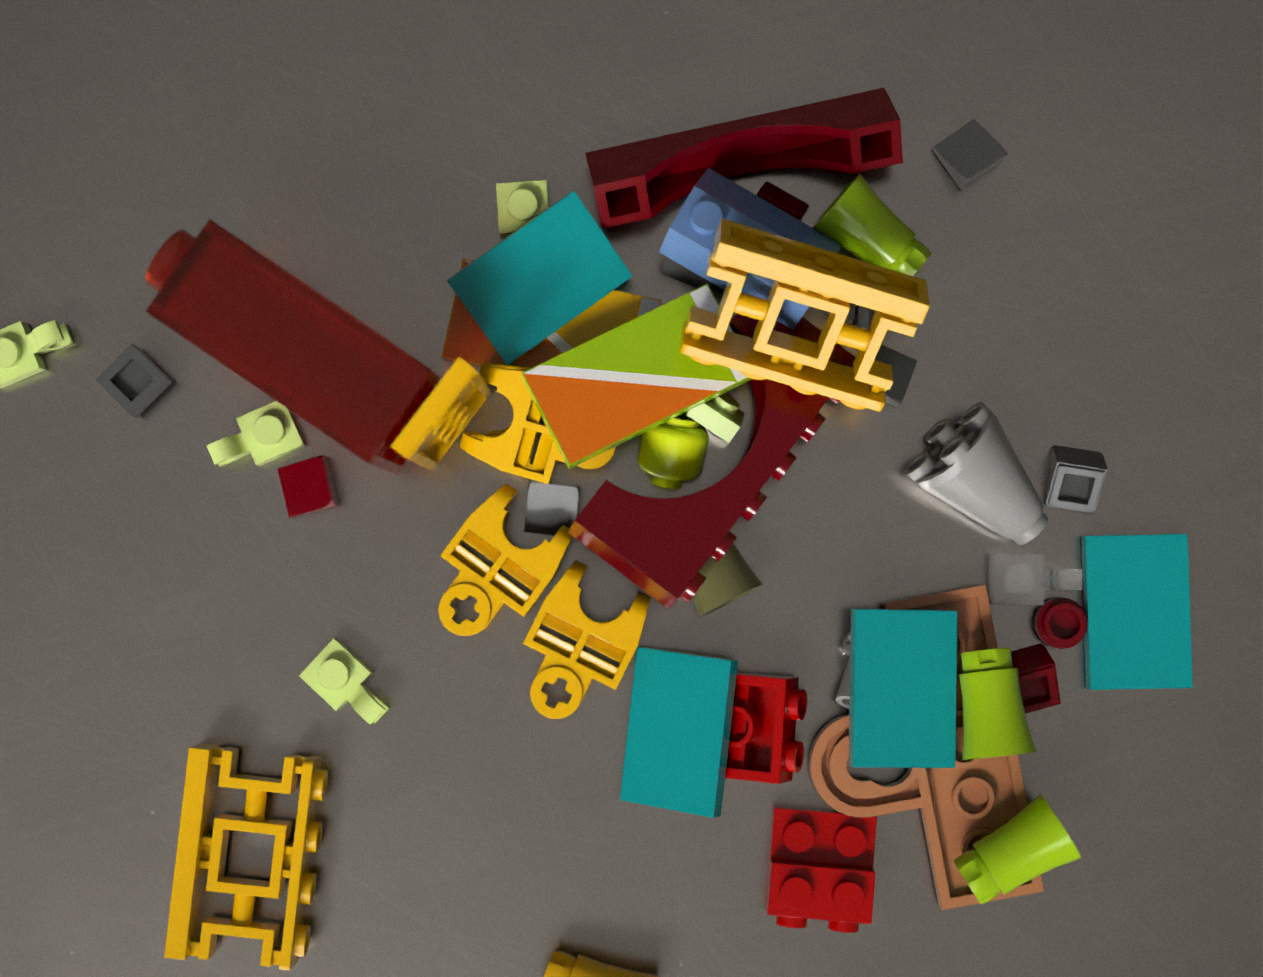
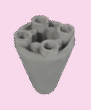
(980, 475)

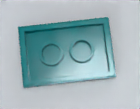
(539, 277)
(1137, 611)
(903, 688)
(679, 731)

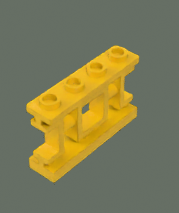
(816, 280)
(202, 851)

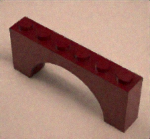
(669, 540)

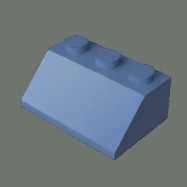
(695, 226)

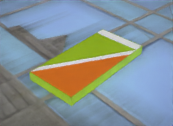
(626, 381)

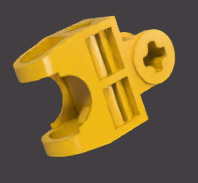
(514, 446)
(487, 534)
(570, 662)

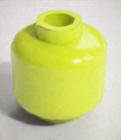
(673, 451)

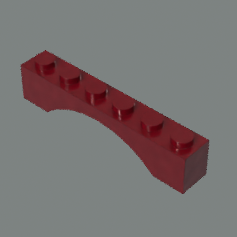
(833, 134)

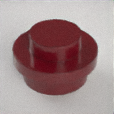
(1061, 623)

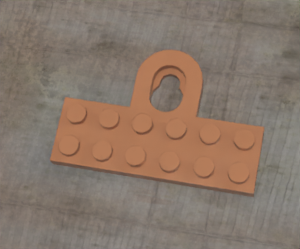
(956, 802)

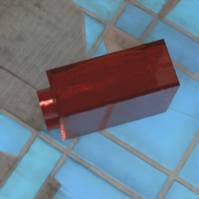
(289, 341)

